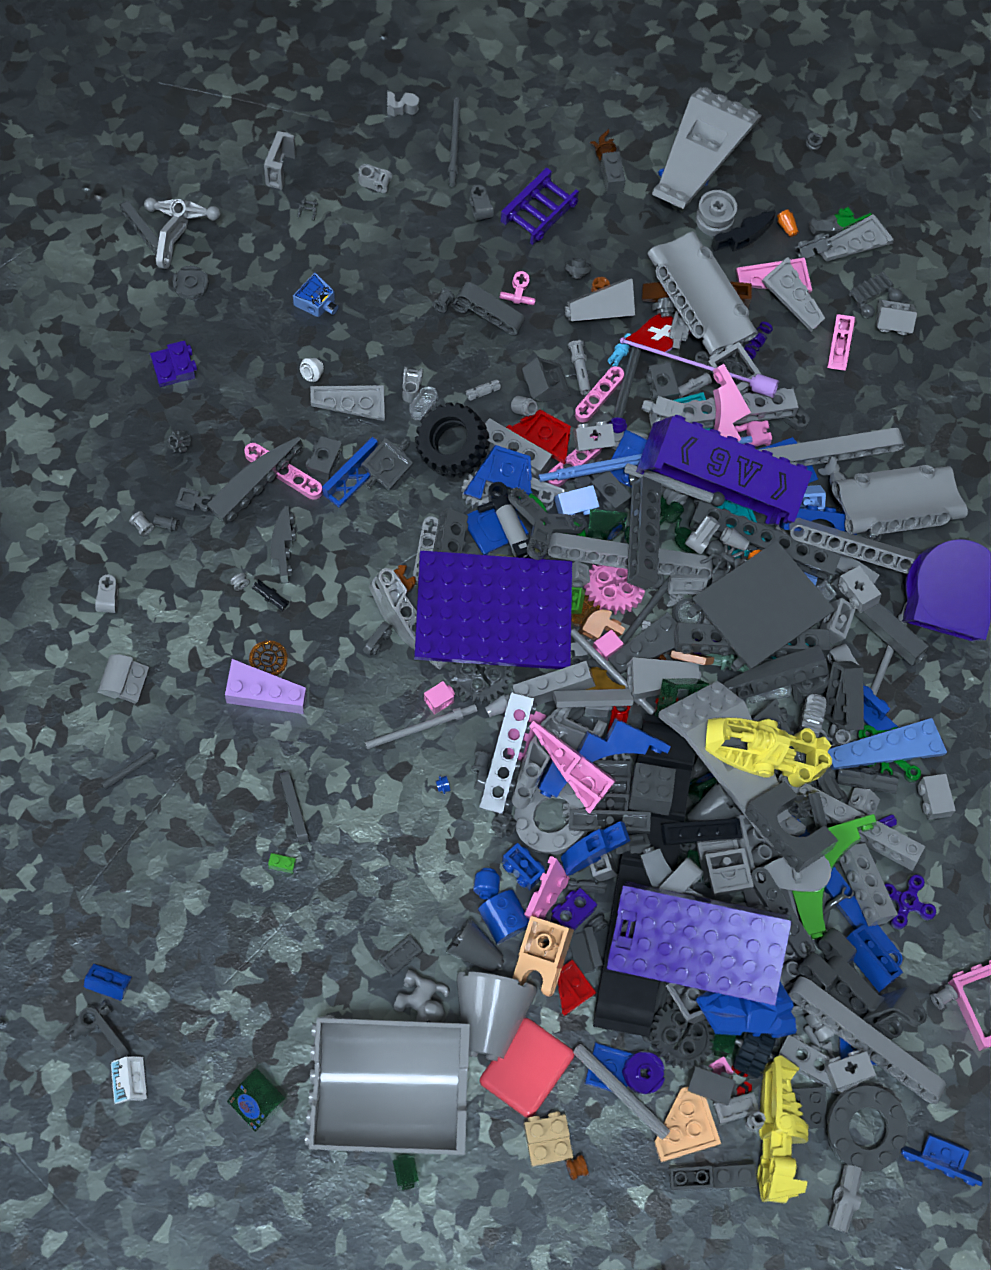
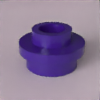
(619, 424)

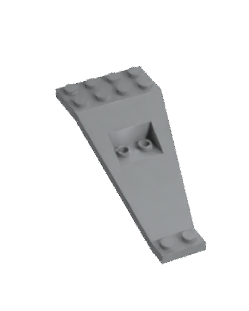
(703, 142)
(690, 720)

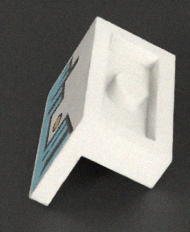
(128, 1079)

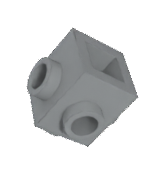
(864, 801)

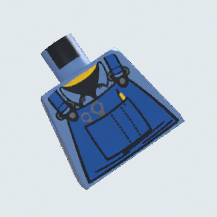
(315, 297)

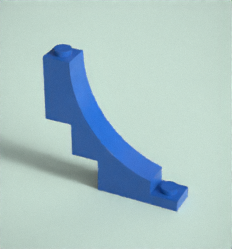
(619, 740)

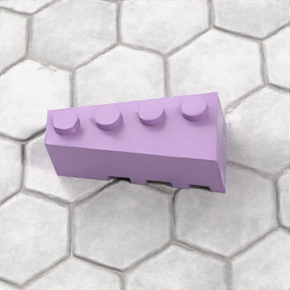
(263, 690)

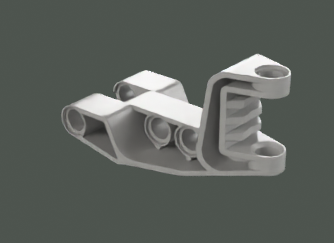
(390, 600)
(537, 757)

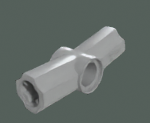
(846, 1198)

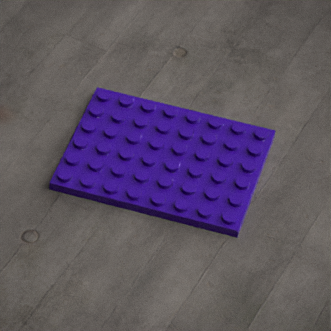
(493, 610)

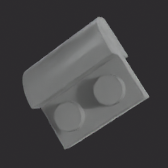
(123, 678)

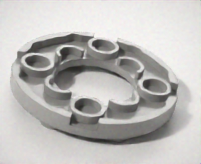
(547, 842)

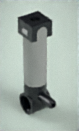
(507, 518)

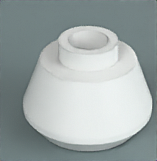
(311, 369)

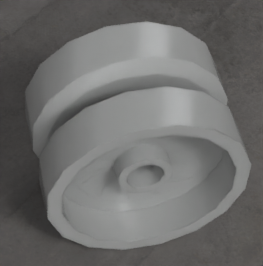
(716, 212)

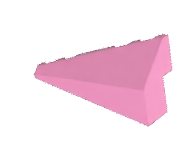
(584, 777)

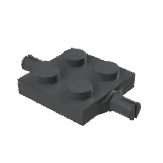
(386, 463)

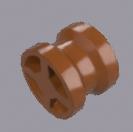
(599, 282)
(577, 1167)

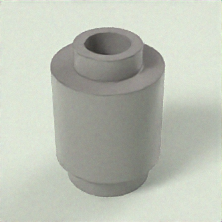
(524, 406)

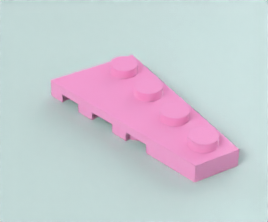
(756, 273)

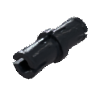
(270, 595)

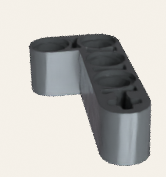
(488, 307)

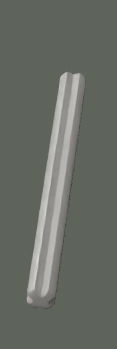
(621, 1091)

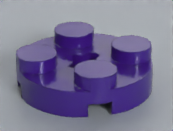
(633, 1075)

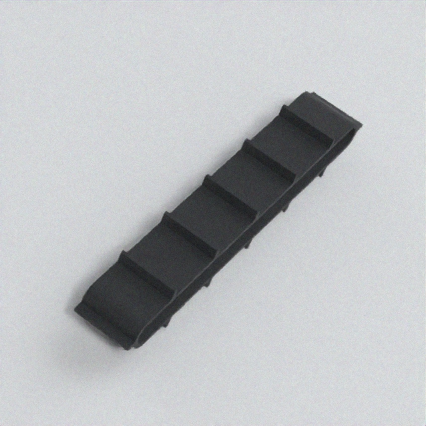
(623, 999)

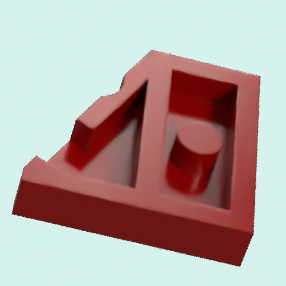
(573, 988)

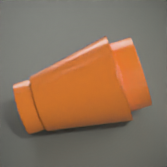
(787, 222)

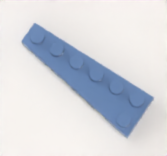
(903, 744)

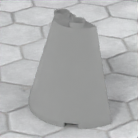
(494, 1011)

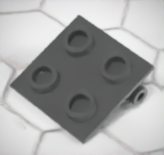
(813, 1105)

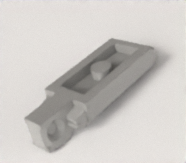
(679, 330)

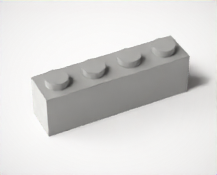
(569, 678)

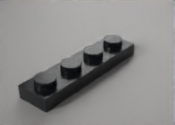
(701, 831)

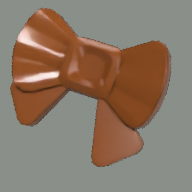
(408, 583)

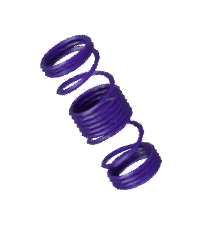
(759, 340)

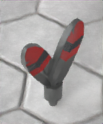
(749, 1085)

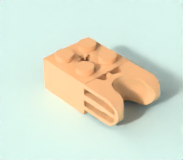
(538, 957)

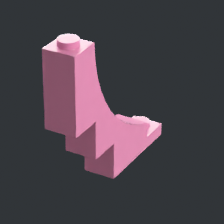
(728, 403)

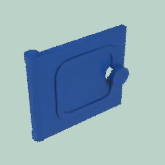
(630, 445)
(487, 530)

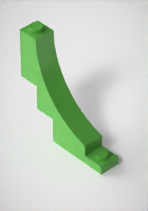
(811, 903)

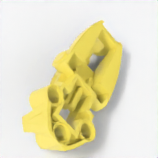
(769, 749)
(779, 1132)

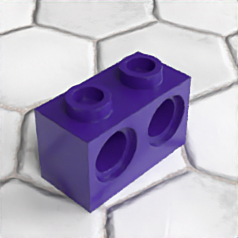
(577, 915)

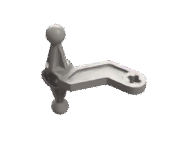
(176, 224)

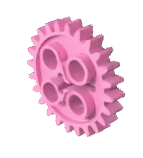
(614, 587)

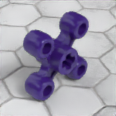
(915, 906)

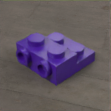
(174, 364)

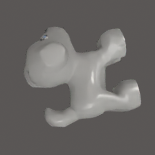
(421, 998)

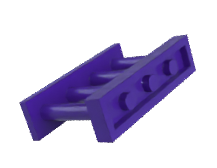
(532, 191)

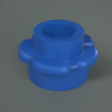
(443, 784)

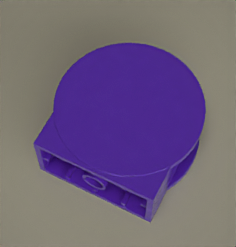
(951, 590)

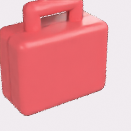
(528, 1069)

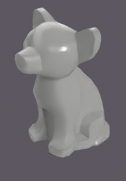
(832, 469)

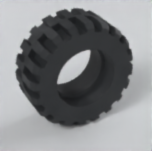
(436, 424)

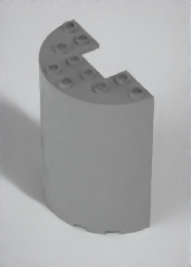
(388, 1086)

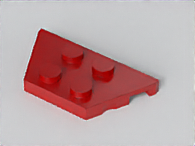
(546, 433)

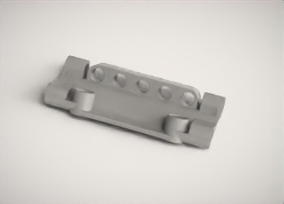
(702, 293)
(899, 499)

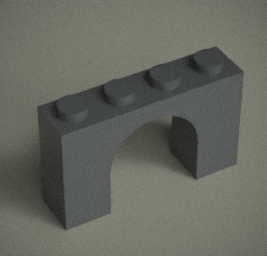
(798, 851)

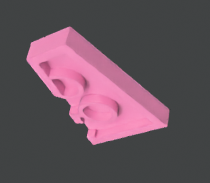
(552, 885)

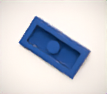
(107, 982)

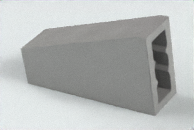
(607, 302)
(646, 675)

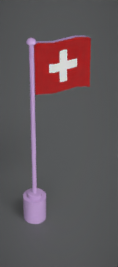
(656, 338)

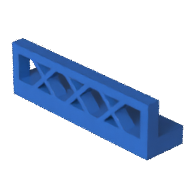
(346, 472)

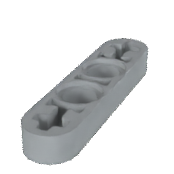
(425, 535)

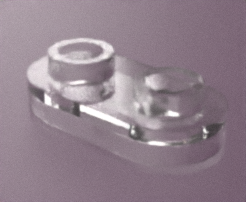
(423, 404)

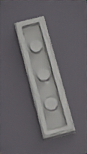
(593, 698)

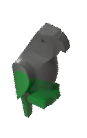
(835, 223)

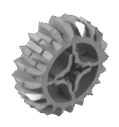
(812, 714)

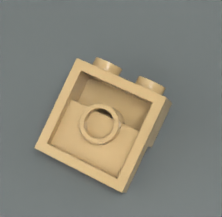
(548, 1139)

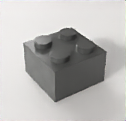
(652, 789)

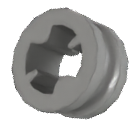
(239, 581)

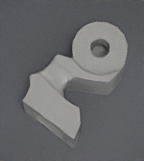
(407, 104)

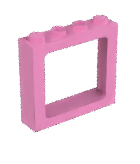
(958, 981)

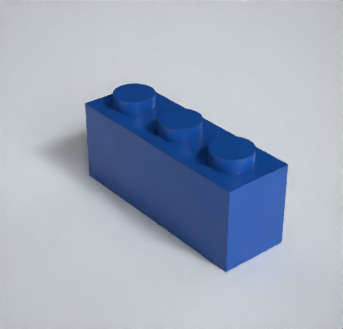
(873, 959)

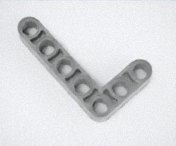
(679, 881)

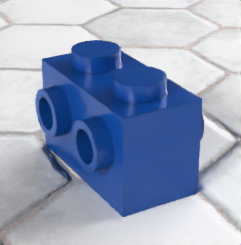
(523, 866)

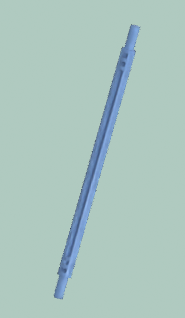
(602, 466)

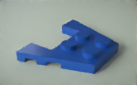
(505, 467)

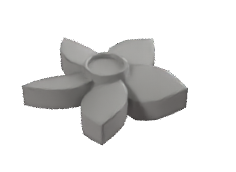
(674, 599)

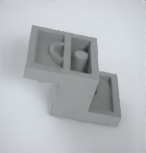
(724, 866)

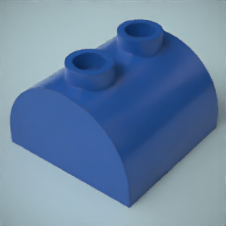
(504, 916)

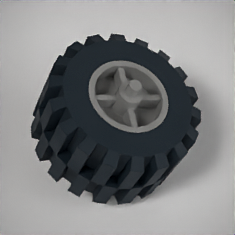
(753, 1053)

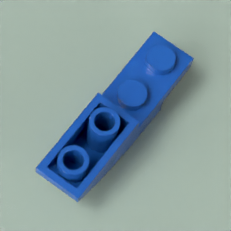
(593, 846)

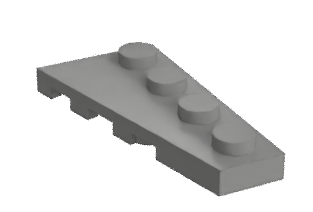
(858, 238)
(789, 289)
(354, 400)

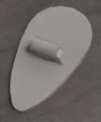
(808, 880)

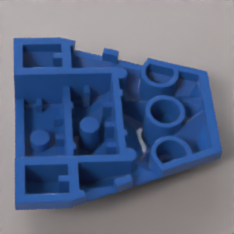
(737, 1015)

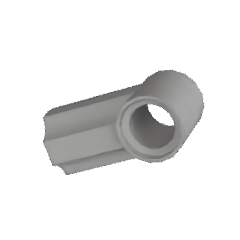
(700, 538)

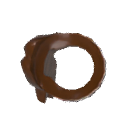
(604, 146)

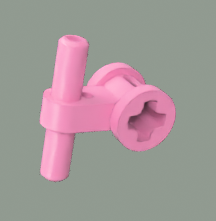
(517, 298)

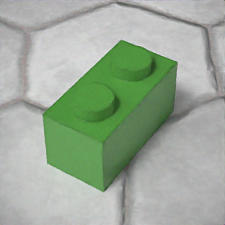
(577, 600)
(282, 863)

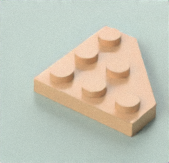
(689, 1126)

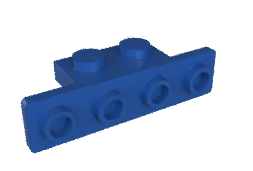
(876, 711)
(944, 1156)

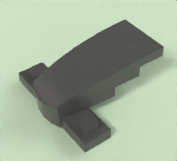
(613, 806)

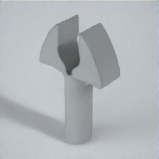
(810, 1032)

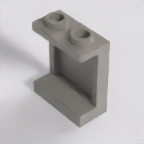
(282, 147)

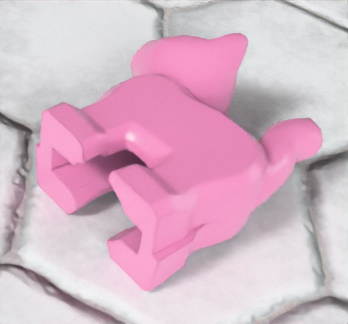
(757, 431)

